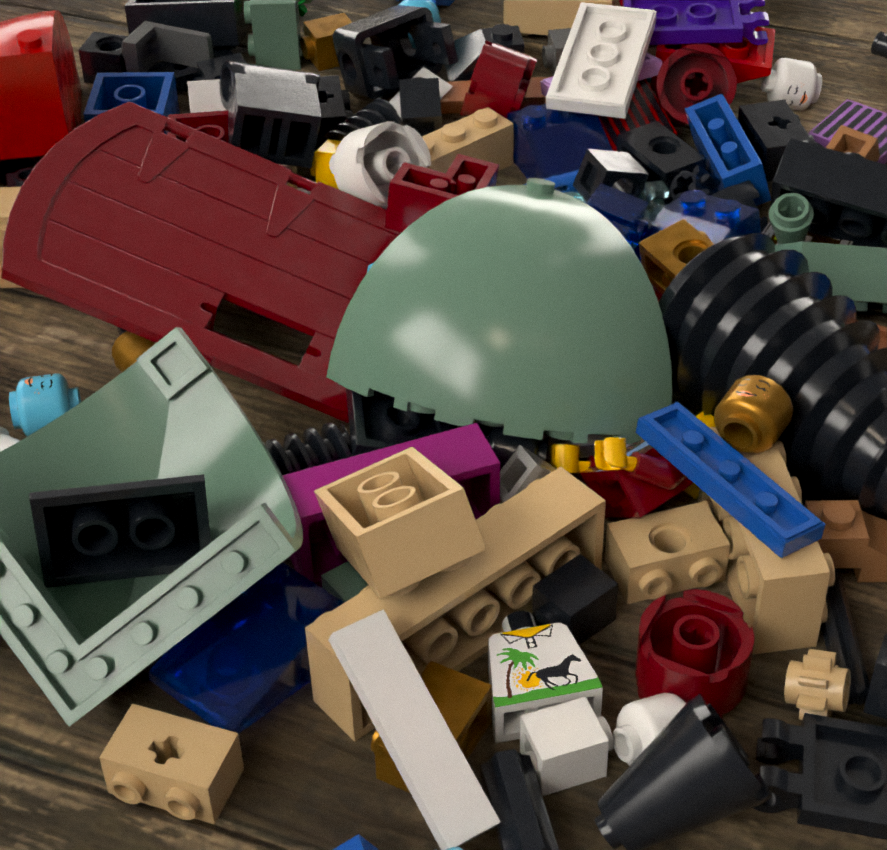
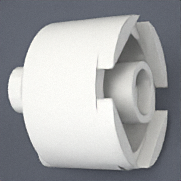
(371, 158)

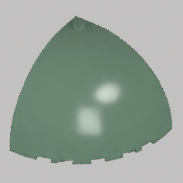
(510, 318)

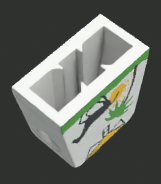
(535, 670)

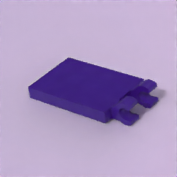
(704, 21)

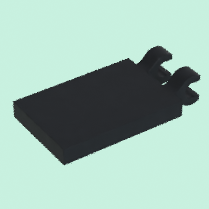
(839, 773)

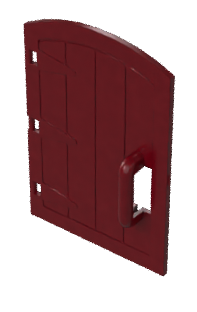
(172, 227)

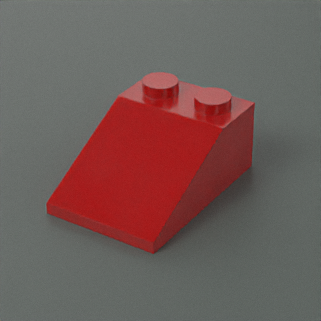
(747, 59)

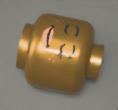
(753, 414)

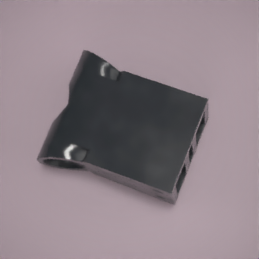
(272, 111)

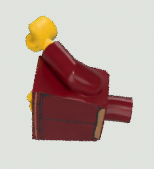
(628, 478)

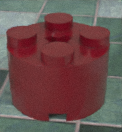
(682, 67)
(498, 80)
(695, 648)

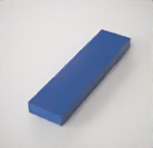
(730, 479)

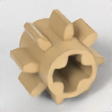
(817, 684)

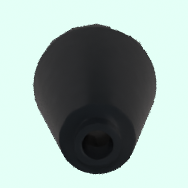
(680, 782)

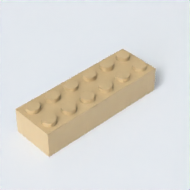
(459, 610)

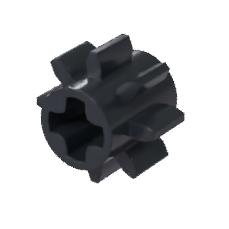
(698, 180)

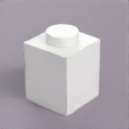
(566, 744)

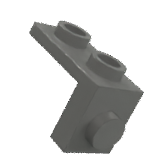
(165, 43)

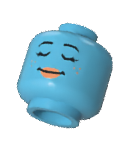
(41, 401)

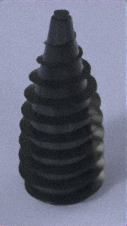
(766, 315)

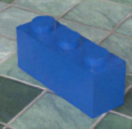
(726, 146)

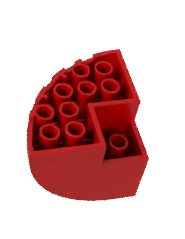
(36, 85)

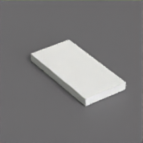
(601, 60)

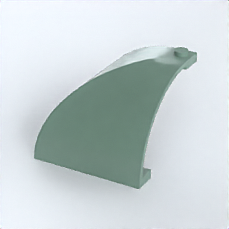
(148, 423)

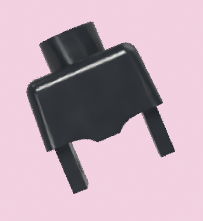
(378, 67)

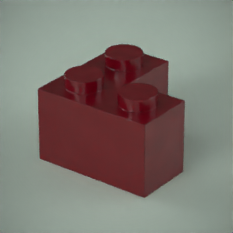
(419, 189)

